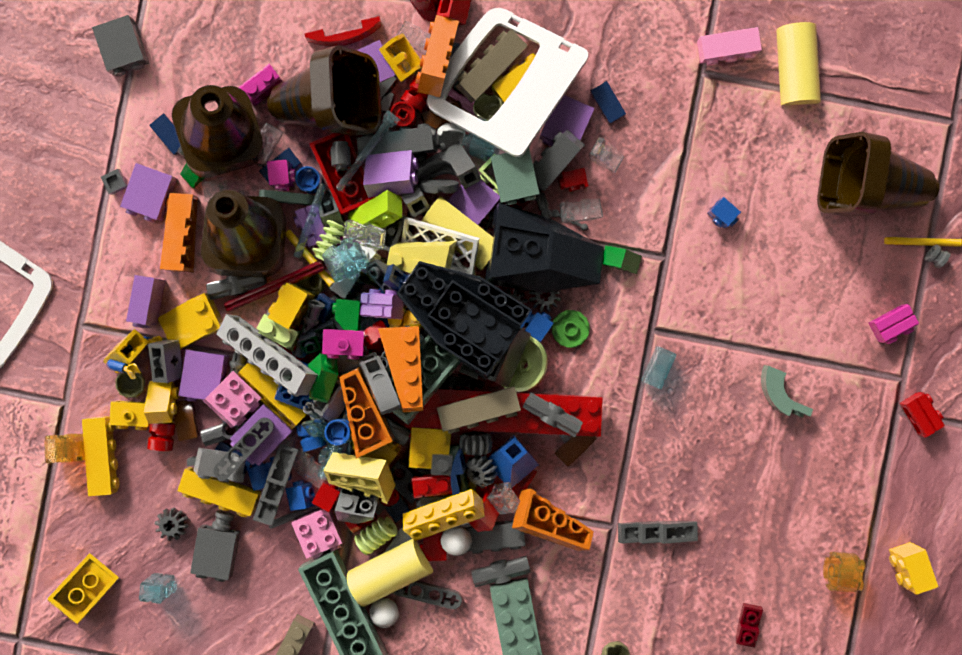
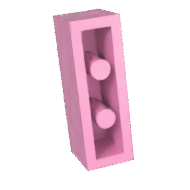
(729, 46)

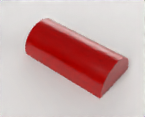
(354, 192)

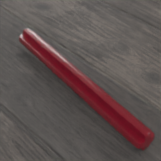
(275, 285)

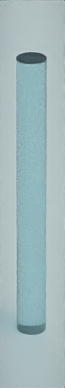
(310, 220)

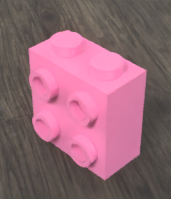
(233, 400)
(318, 533)

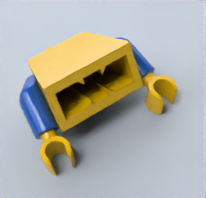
(126, 351)

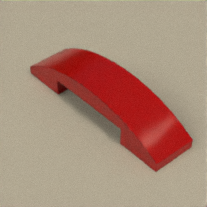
(369, 26)

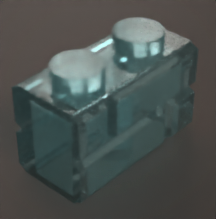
(658, 367)
(157, 588)

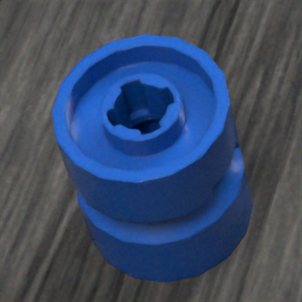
(308, 179)
(338, 431)
(309, 442)

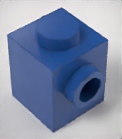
(724, 213)
(538, 325)
(300, 495)

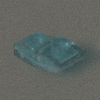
(315, 428)

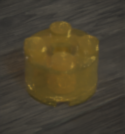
(64, 448)
(844, 572)

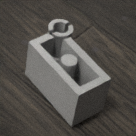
(329, 410)
(207, 459)

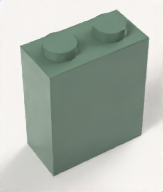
(515, 177)

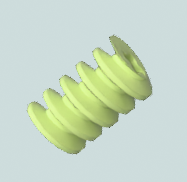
(331, 238)
(377, 535)

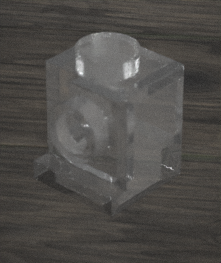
(503, 498)

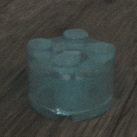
(477, 147)
(345, 260)

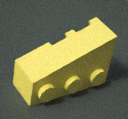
(408, 254)
(363, 474)

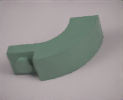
(773, 388)

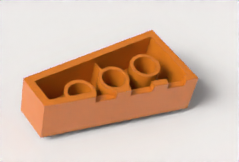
(437, 57)
(179, 233)
(404, 360)
(367, 424)
(544, 520)

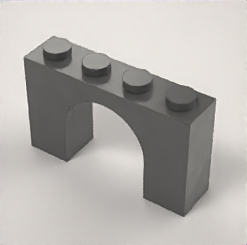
(449, 161)

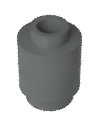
(340, 155)

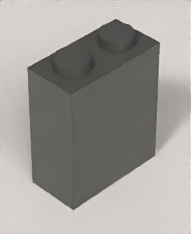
(120, 45)
(215, 553)

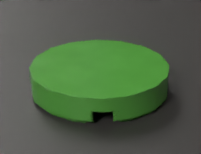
(570, 328)

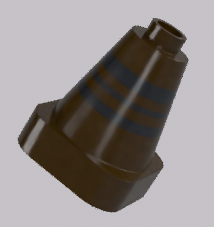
(334, 93)
(219, 138)
(867, 177)
(247, 239)

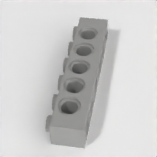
(267, 355)

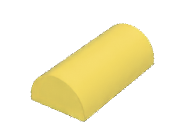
(798, 64)
(448, 217)
(388, 573)

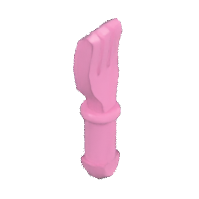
(466, 104)

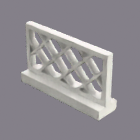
(438, 231)

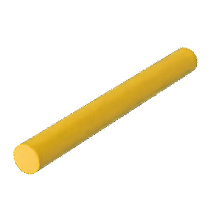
(922, 241)
(309, 257)

